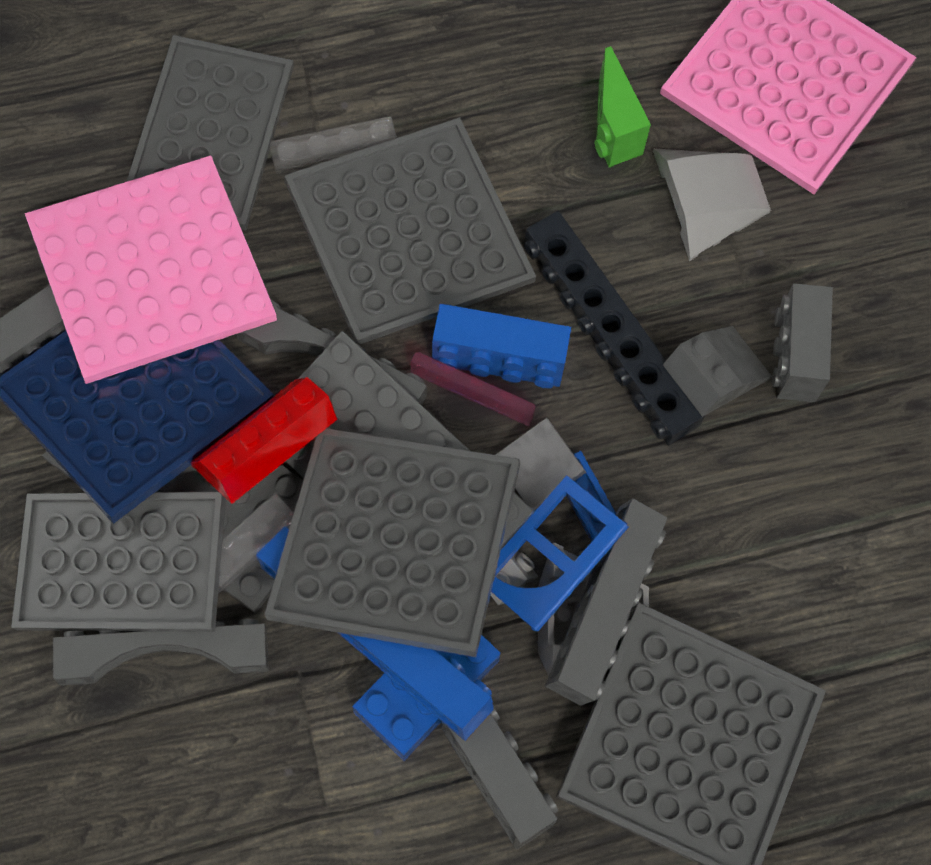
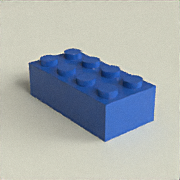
(501, 345)
(403, 720)

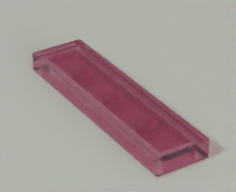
(473, 389)

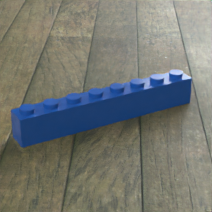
(419, 671)

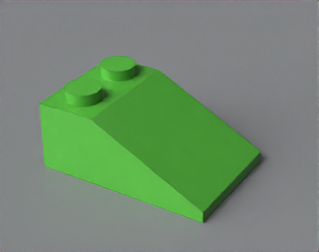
(620, 117)

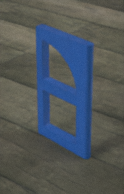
(540, 603)

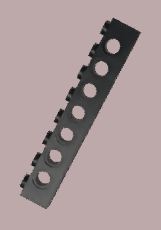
(556, 233)

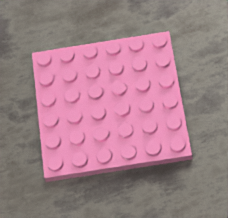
(789, 82)
(149, 269)

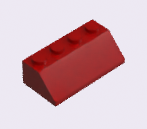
(266, 439)

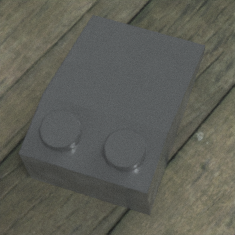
(715, 368)

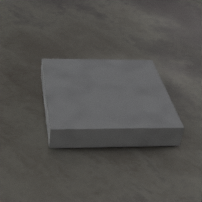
(543, 462)

